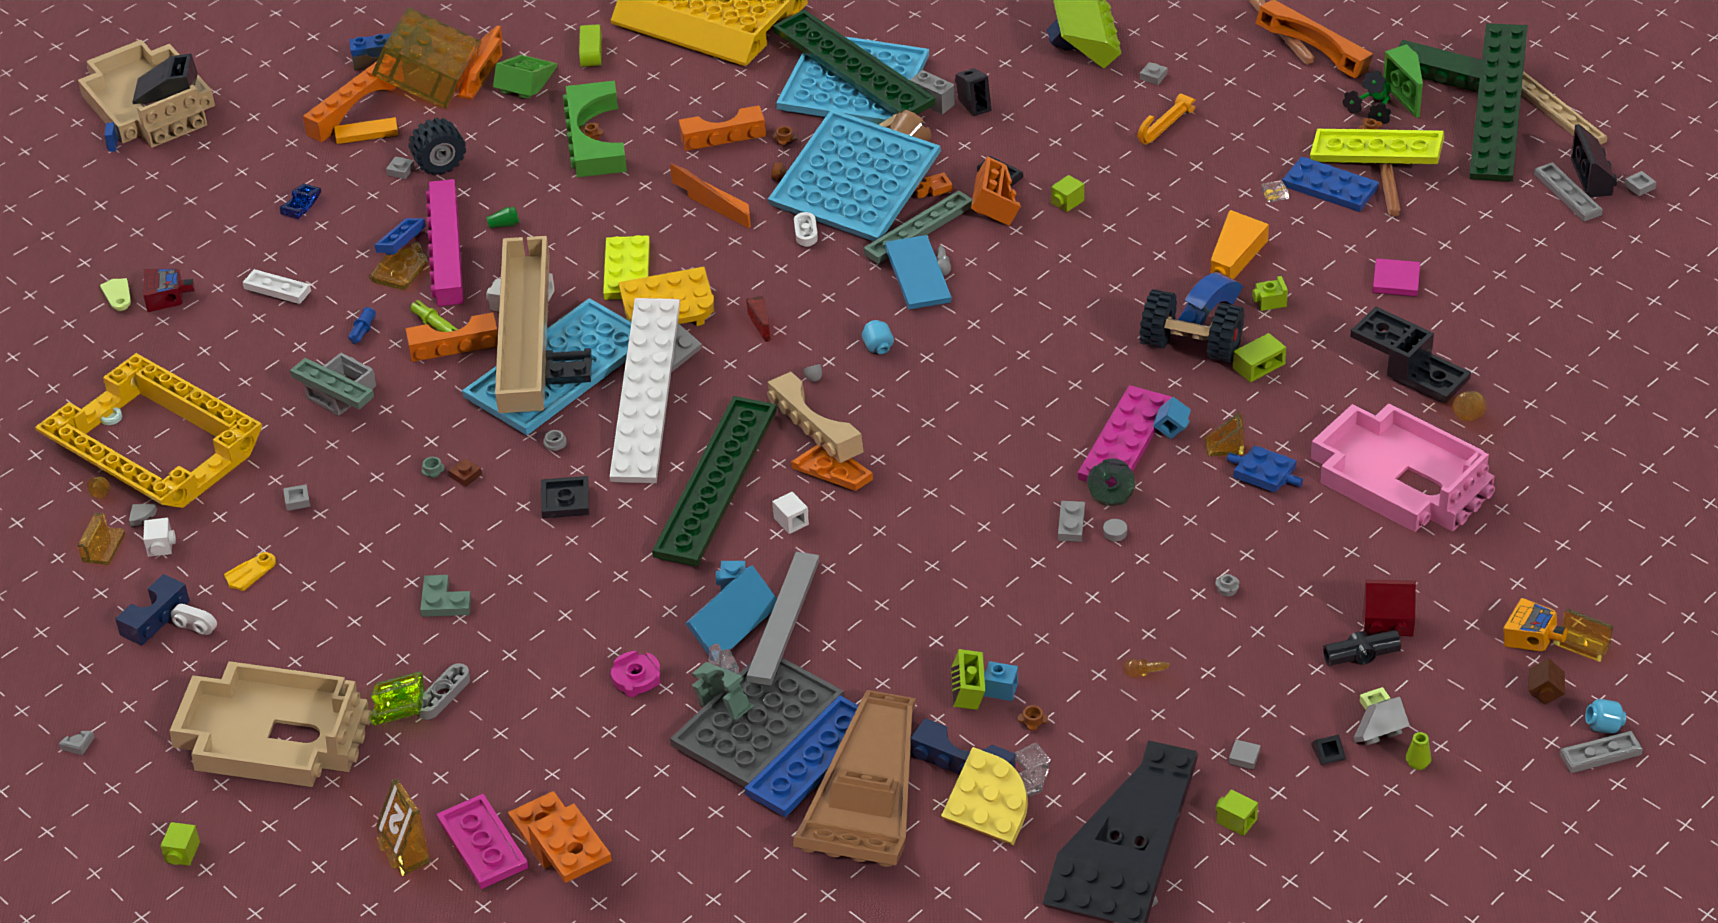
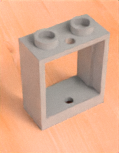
(342, 365)

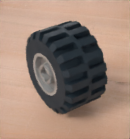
(437, 146)

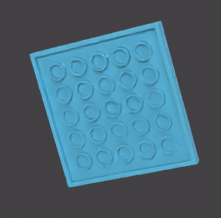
(818, 90)
(855, 175)

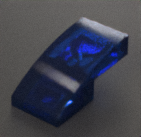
(302, 200)

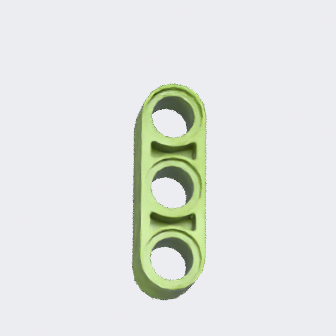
(590, 45)

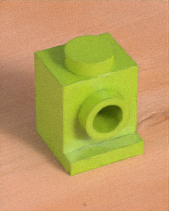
(1270, 294)

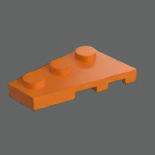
(821, 465)

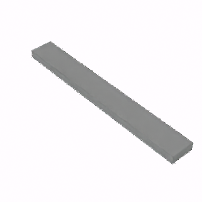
(783, 619)

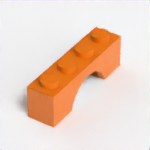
(698, 133)
(476, 335)

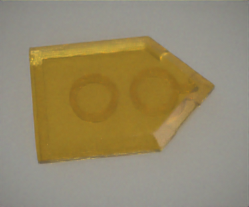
(400, 268)

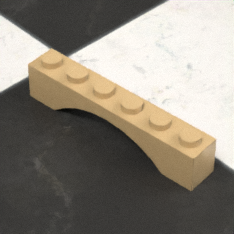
(836, 437)

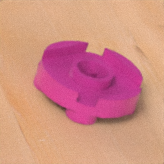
(631, 683)

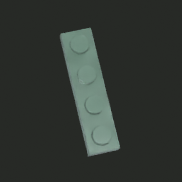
(332, 383)

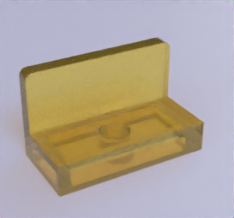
(100, 541)
(1586, 635)

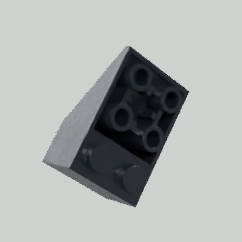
(166, 79)

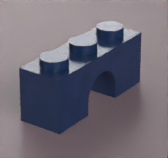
(141, 623)

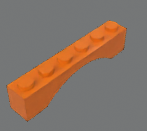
(1344, 53)
(329, 113)

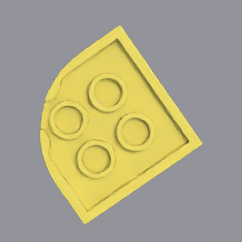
(988, 798)

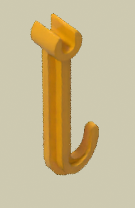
(1182, 104)

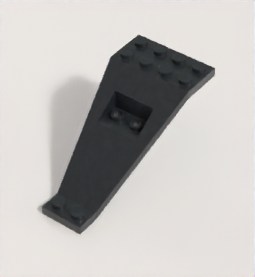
(1117, 877)

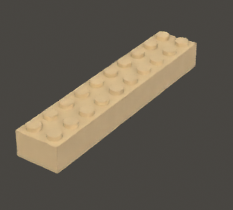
(522, 325)

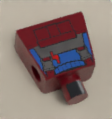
(164, 288)

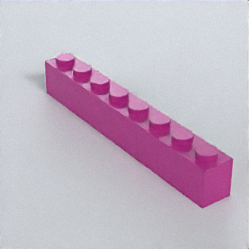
(445, 241)

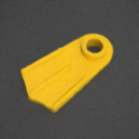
(250, 571)

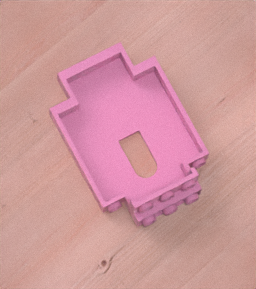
(1370, 452)

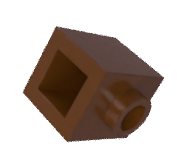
(1546, 681)

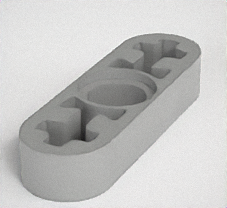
(446, 681)

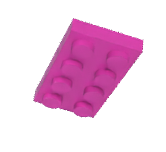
(482, 841)

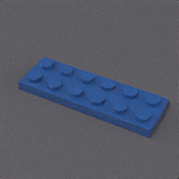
(804, 761)

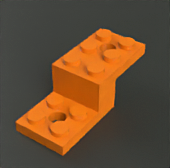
(557, 836)

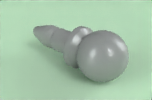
(943, 261)

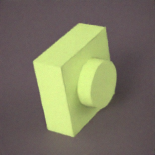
(1373, 697)

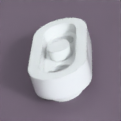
(805, 229)
(193, 619)

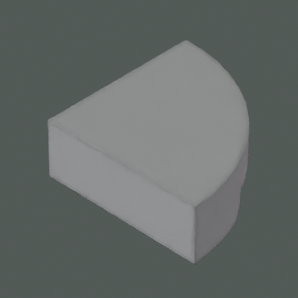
(141, 512)
(77, 743)

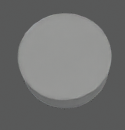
(1115, 530)

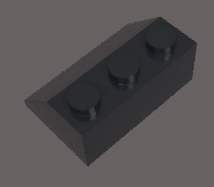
(1591, 164)

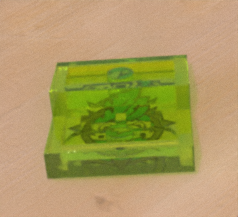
(397, 698)

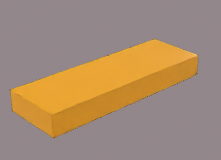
(366, 130)

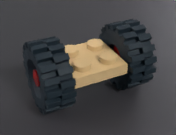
(1160, 322)

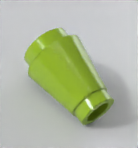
(1419, 752)

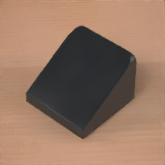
(1328, 749)

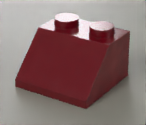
(1389, 606)

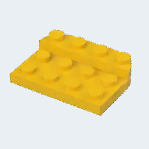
(688, 286)

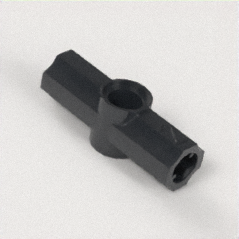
(1361, 647)

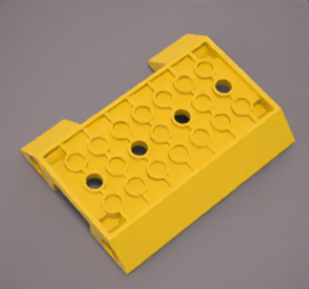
(715, 27)

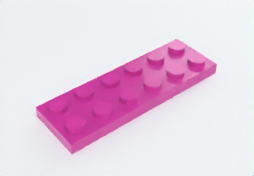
(1126, 431)

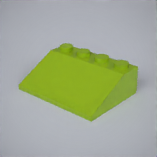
(1089, 28)

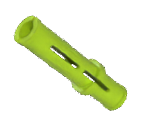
(431, 317)

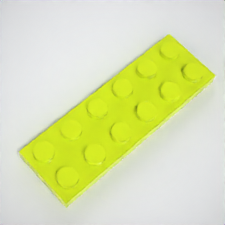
(1377, 146)

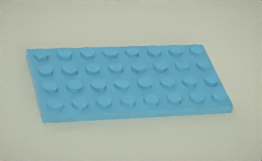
(584, 327)

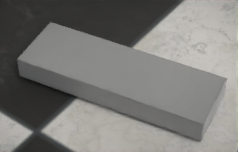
(1601, 752)

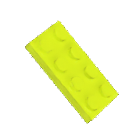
(624, 260)

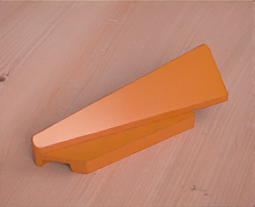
(488, 56)
(711, 196)

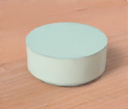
(113, 418)

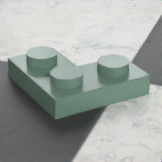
(440, 602)

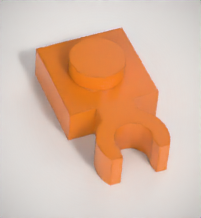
(934, 184)

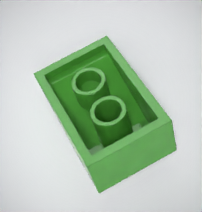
(523, 75)
(1405, 77)

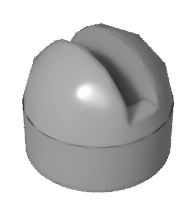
(813, 373)

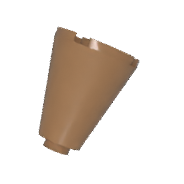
(910, 124)

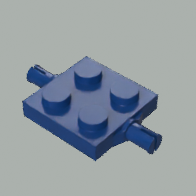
(1265, 469)

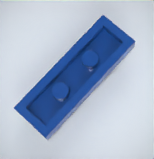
(400, 235)

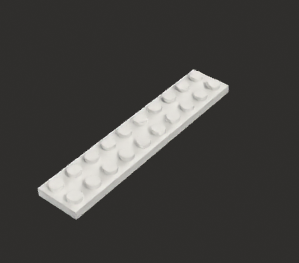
(645, 391)

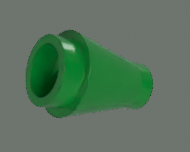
(504, 218)

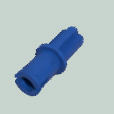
(362, 325)

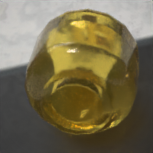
(1469, 406)

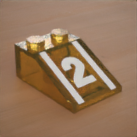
(401, 831)

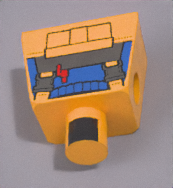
(1532, 627)

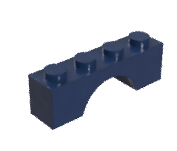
(932, 745)

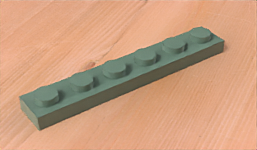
(921, 224)

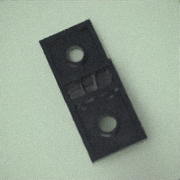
(1410, 354)

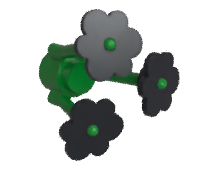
(1379, 90)

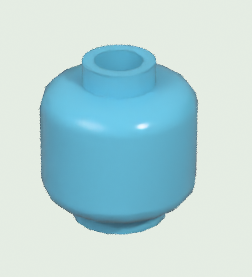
(877, 337)
(1605, 716)

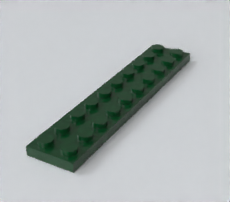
(853, 64)
(1498, 102)
(714, 481)

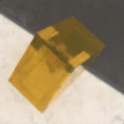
(1227, 438)

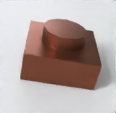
(465, 472)

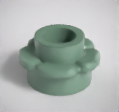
(432, 467)

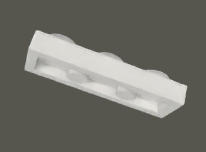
(276, 286)

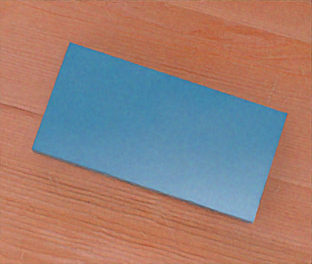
(918, 272)
(733, 611)

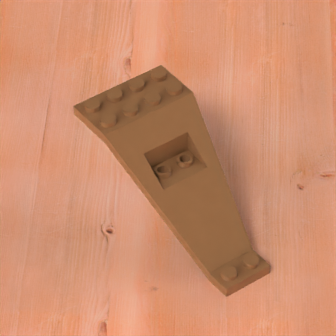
(865, 789)

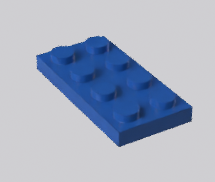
(1330, 184)

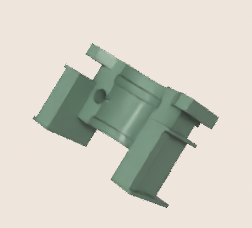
(716, 680)

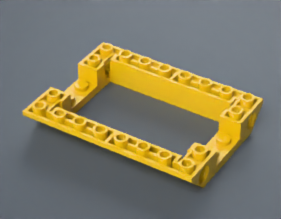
(233, 430)

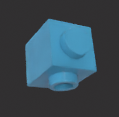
(1172, 418)
(728, 572)
(1001, 681)

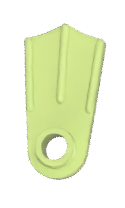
(117, 293)

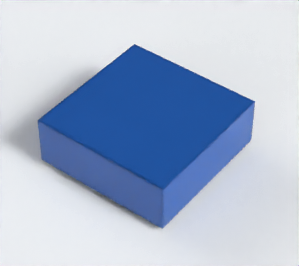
(111, 137)

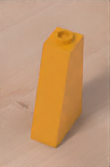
(1238, 244)

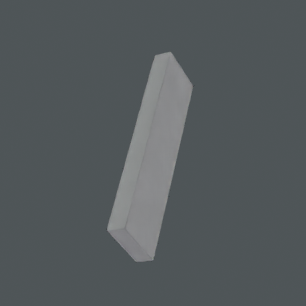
(1568, 192)

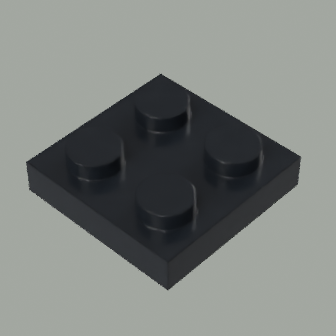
(565, 497)

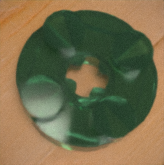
(1103, 472)

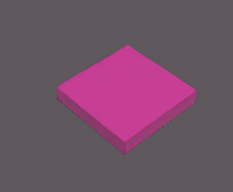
(1396, 277)

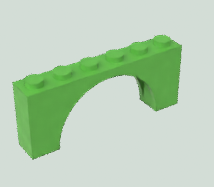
(591, 155)

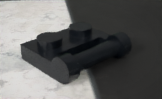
(568, 371)

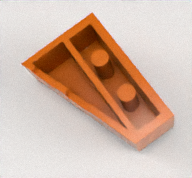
(993, 192)

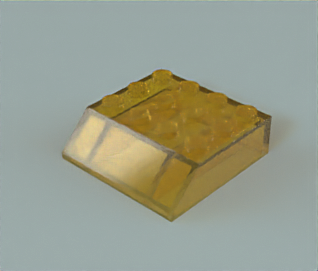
(426, 58)

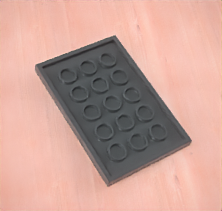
(754, 740)

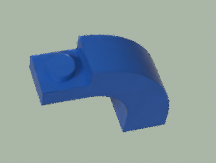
(1207, 295)

